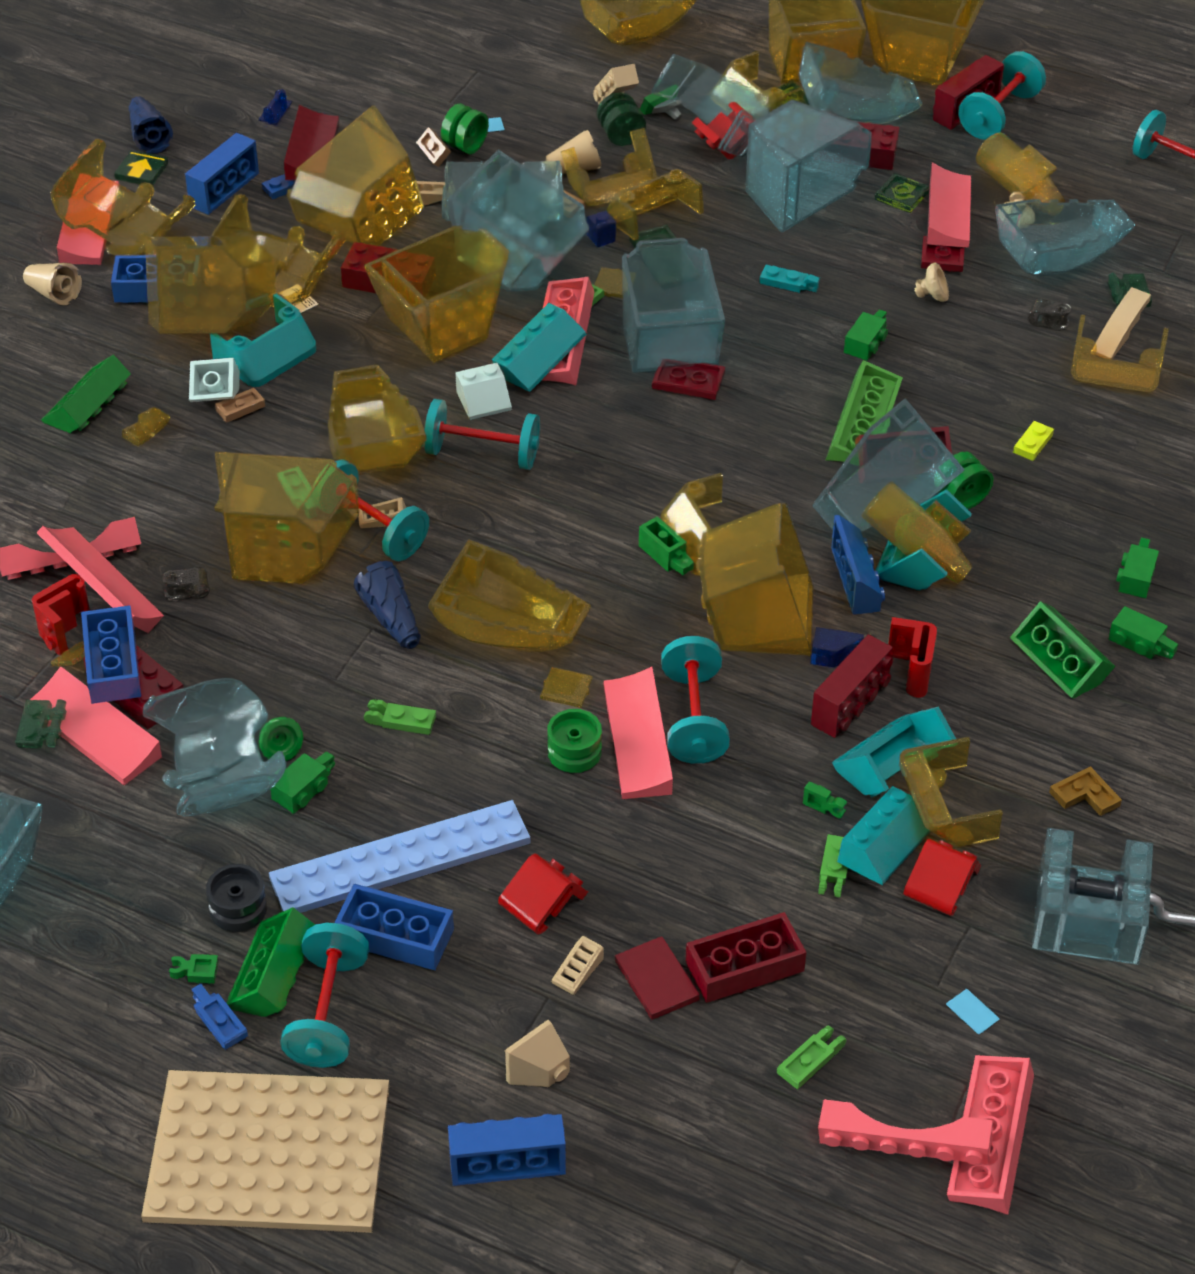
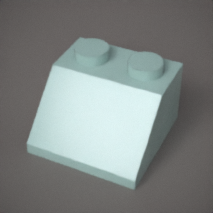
(213, 379)
(483, 391)

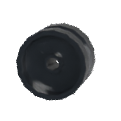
(236, 897)

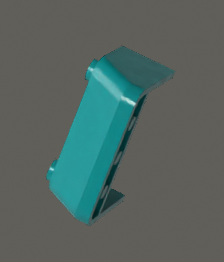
(271, 352)
(918, 569)
(878, 756)

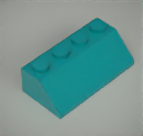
(539, 347)
(883, 837)

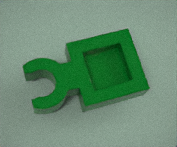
(822, 801)
(197, 969)

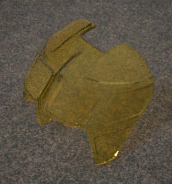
(95, 202)
(299, 264)

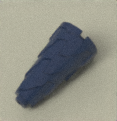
(148, 126)
(386, 598)

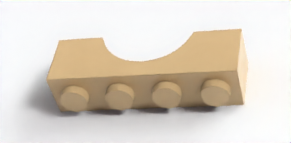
(616, 80)

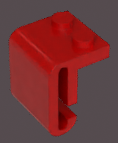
(717, 128)
(57, 608)
(910, 642)
(941, 876)
(539, 891)

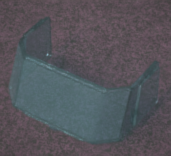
(707, 95)

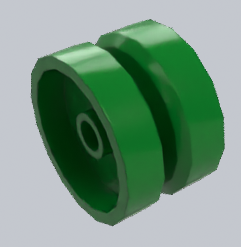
(464, 128)
(972, 483)
(574, 740)

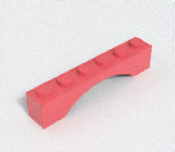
(18, 558)
(961, 1140)

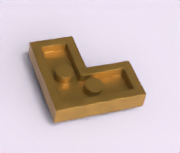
(1086, 786)

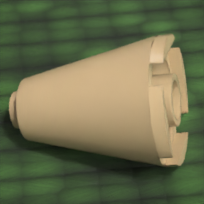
(585, 151)
(54, 280)

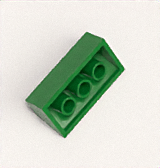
(88, 395)
(1061, 651)
(270, 965)

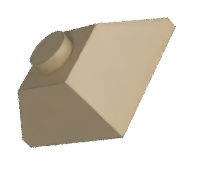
(537, 1058)

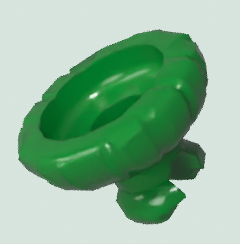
(288, 738)

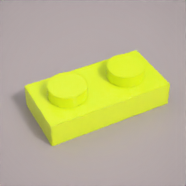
(1033, 440)

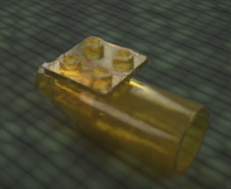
(1018, 168)
(913, 528)

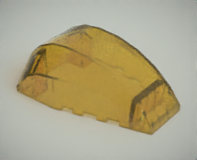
(634, 20)
(372, 421)
(504, 604)

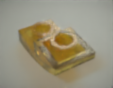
(148, 425)

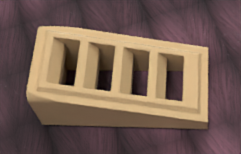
(392, 507)
(585, 950)

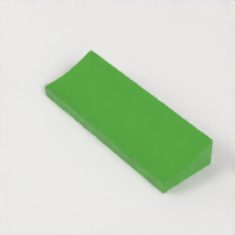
(867, 402)

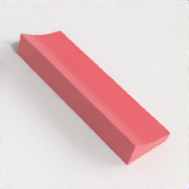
(949, 208)
(80, 246)
(576, 299)
(101, 575)
(100, 729)
(638, 736)
(999, 1093)

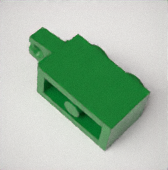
(866, 335)
(665, 546)
(1138, 569)
(1141, 634)
(302, 781)

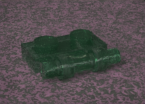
(1128, 280)
(34, 723)

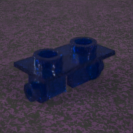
(276, 108)

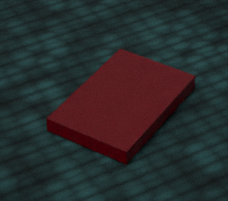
(698, 380)
(657, 977)

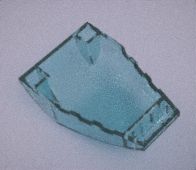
(854, 89)
(1060, 236)
(894, 450)

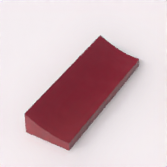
(308, 136)

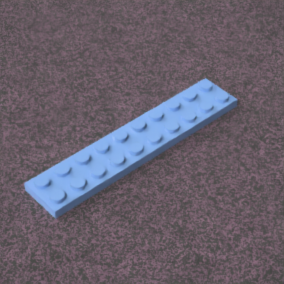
(400, 857)

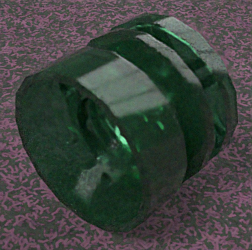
(619, 117)

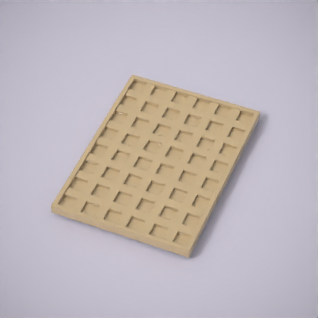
(267, 1151)

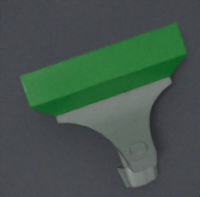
(658, 104)

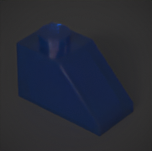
(601, 228)
(833, 646)

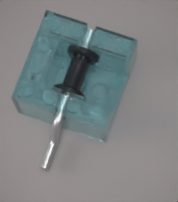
(1095, 908)

